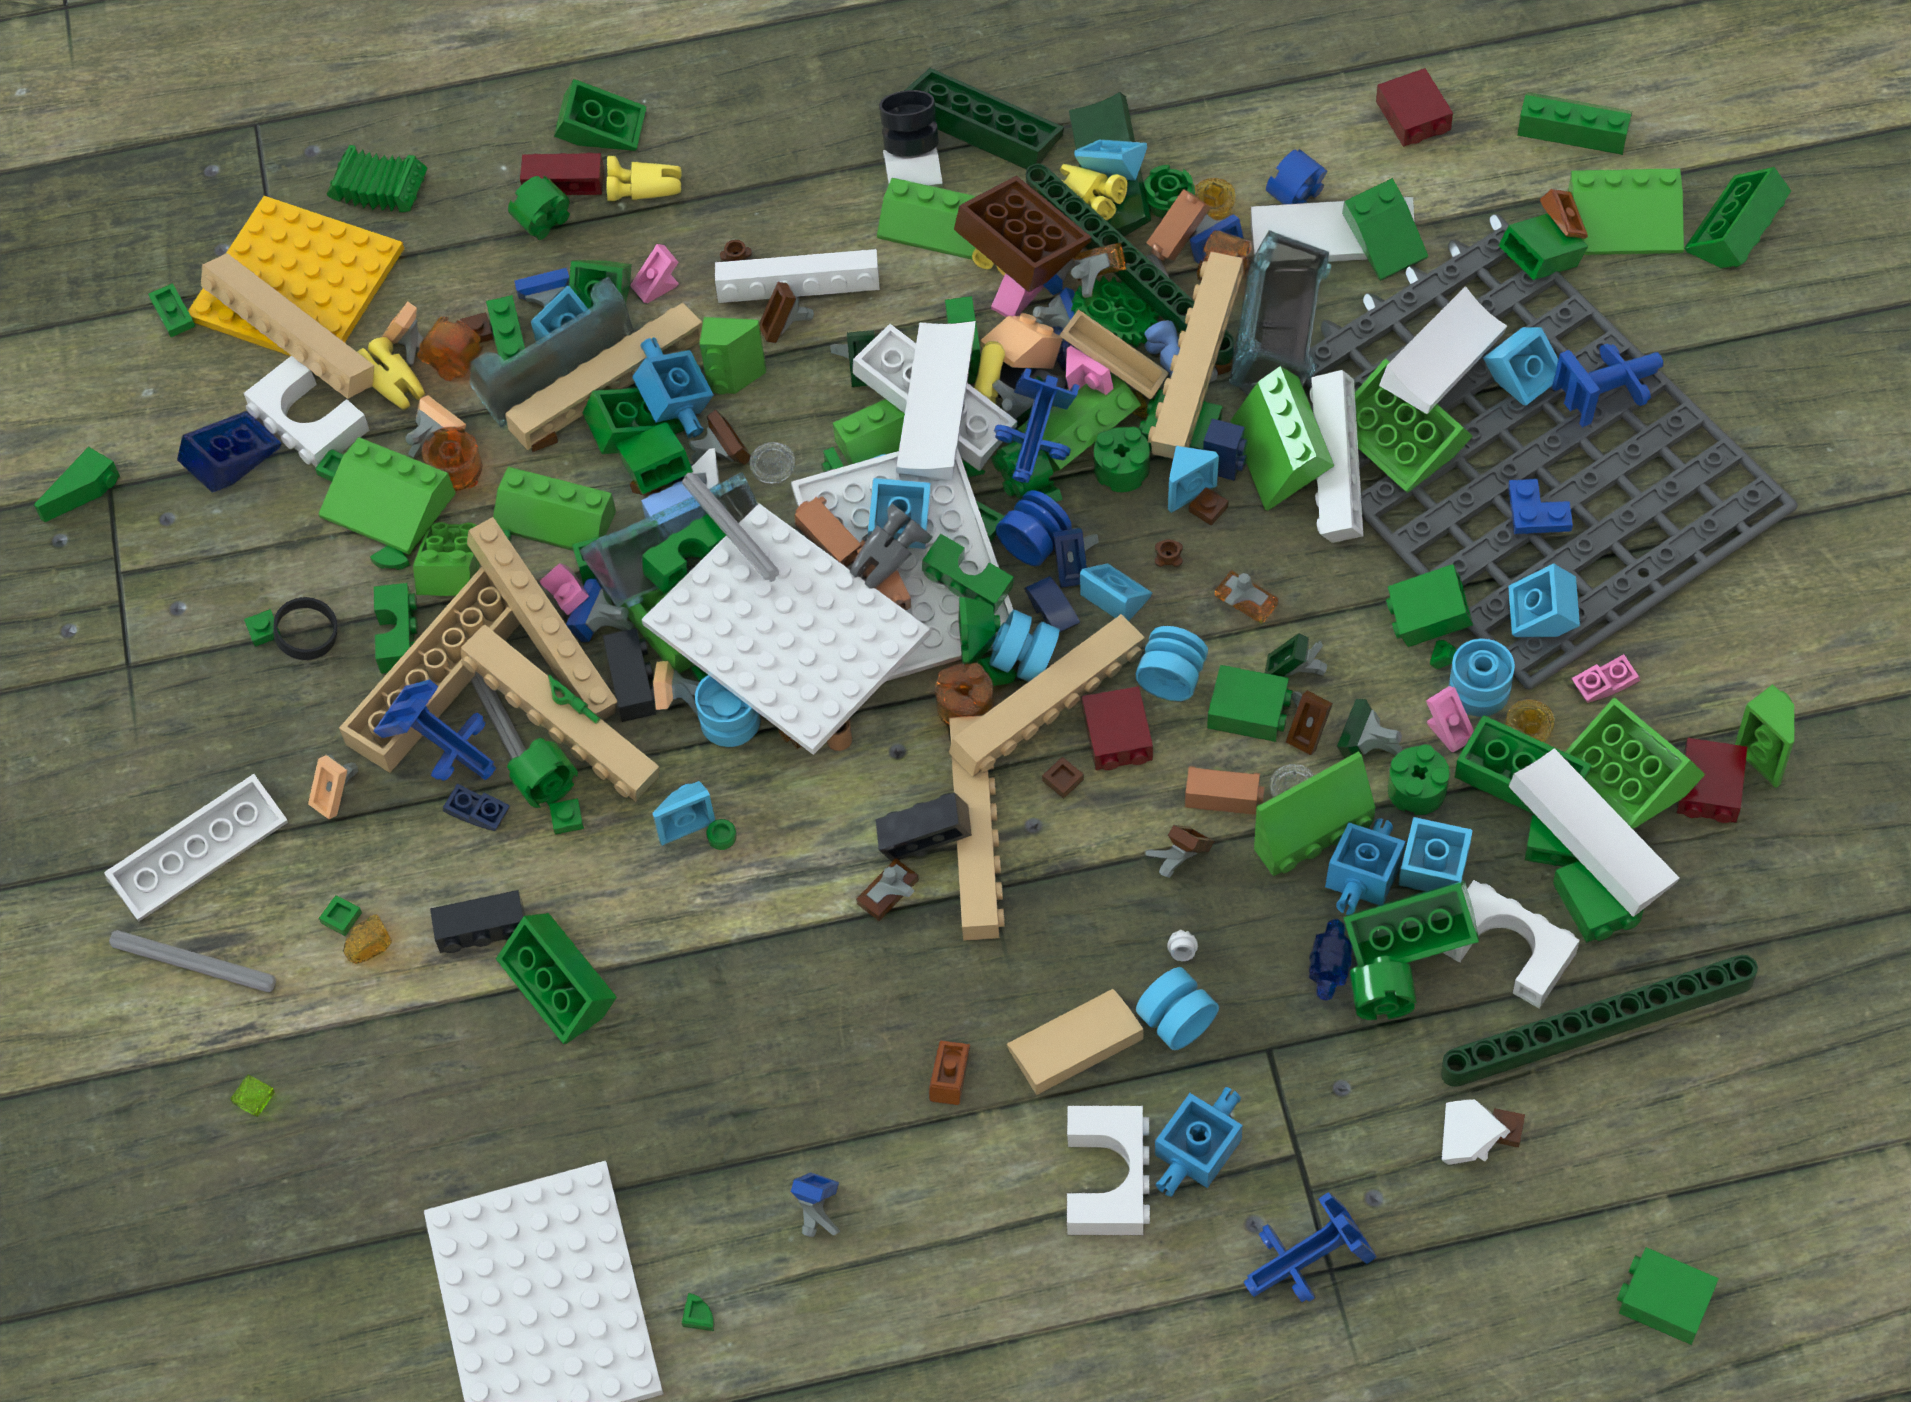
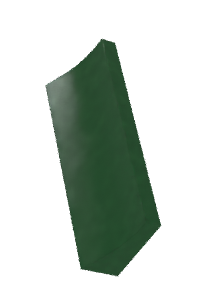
(988, 120)
(1112, 121)

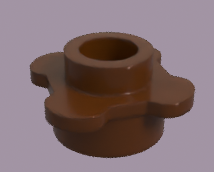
(735, 247)
(1168, 546)

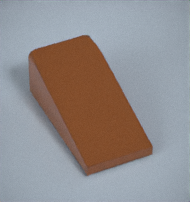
(1564, 212)
(949, 1072)

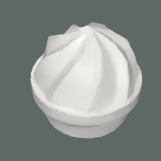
(1182, 945)

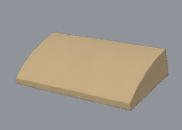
(1114, 354)
(1076, 1041)

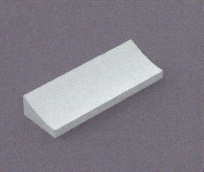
(1312, 224)
(1442, 352)
(888, 368)
(936, 400)
(1593, 832)
(195, 847)

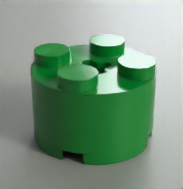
(539, 206)
(1121, 458)
(1005, 462)
(542, 773)
(1418, 780)
(1383, 989)

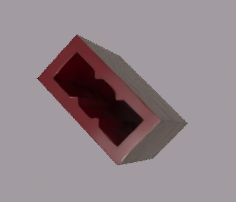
(1414, 107)
(1117, 728)
(1721, 788)

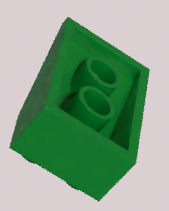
(599, 118)
(1385, 229)
(618, 416)

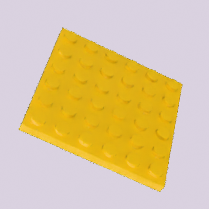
(311, 261)

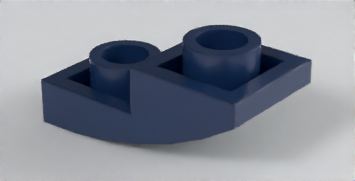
(1052, 604)
(475, 809)

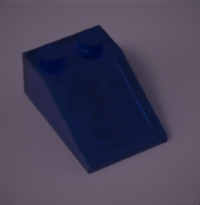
(226, 450)

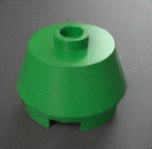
(1164, 187)

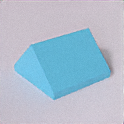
(1112, 157)
(557, 313)
(1190, 474)
(1112, 590)

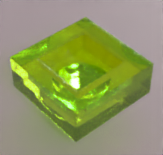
(252, 1095)

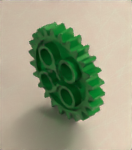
(1117, 310)

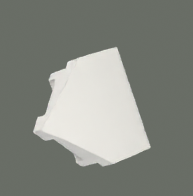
(1469, 1132)

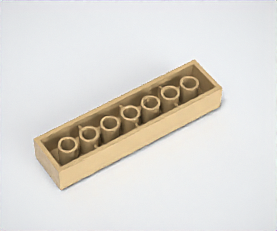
(433, 658)

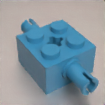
(672, 386)
(1364, 865)
(1181, 1144)

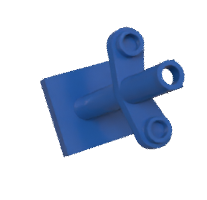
(1584, 388)
(1044, 395)
(411, 711)
(1337, 1232)

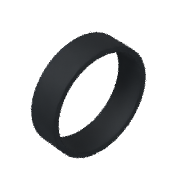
(305, 654)

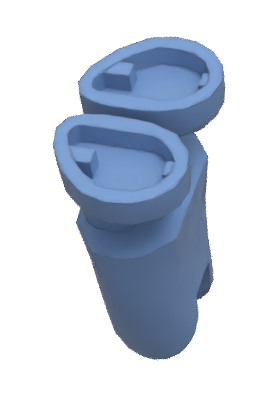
(1164, 340)

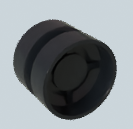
(909, 123)

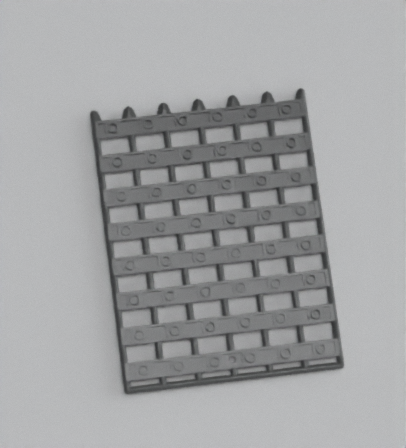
(1544, 451)

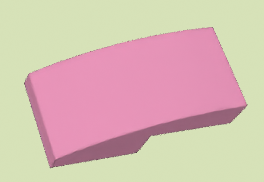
(1606, 680)

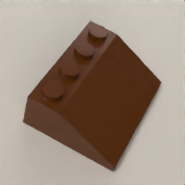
(1020, 232)

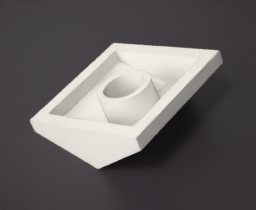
(918, 169)

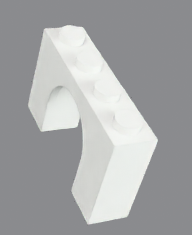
(276, 394)
(1550, 946)
(1123, 1208)

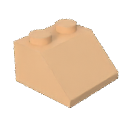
(1025, 342)

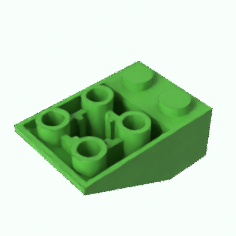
(444, 560)

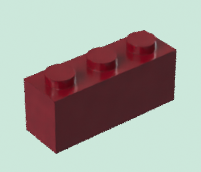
(569, 172)

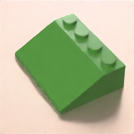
(1630, 210)
(1282, 436)
(1401, 437)
(386, 495)
(1633, 765)
(1313, 815)

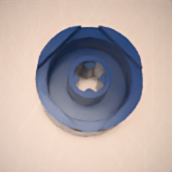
(1297, 179)

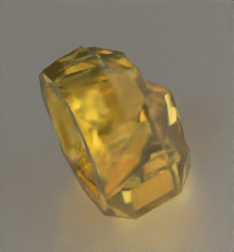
(367, 940)

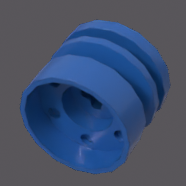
(1030, 527)

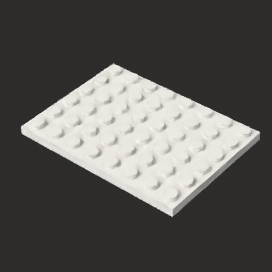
(951, 513)
(788, 647)
(543, 1293)

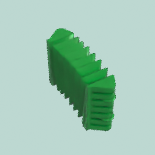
(377, 180)

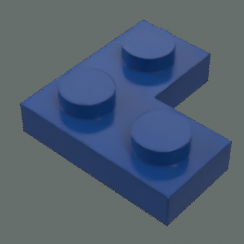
(1533, 516)

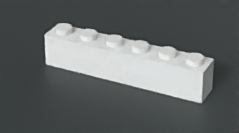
(804, 274)
(1340, 486)

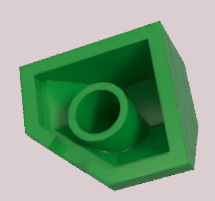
(587, 273)
(976, 628)

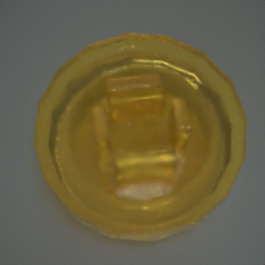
(1218, 195)
(1531, 719)

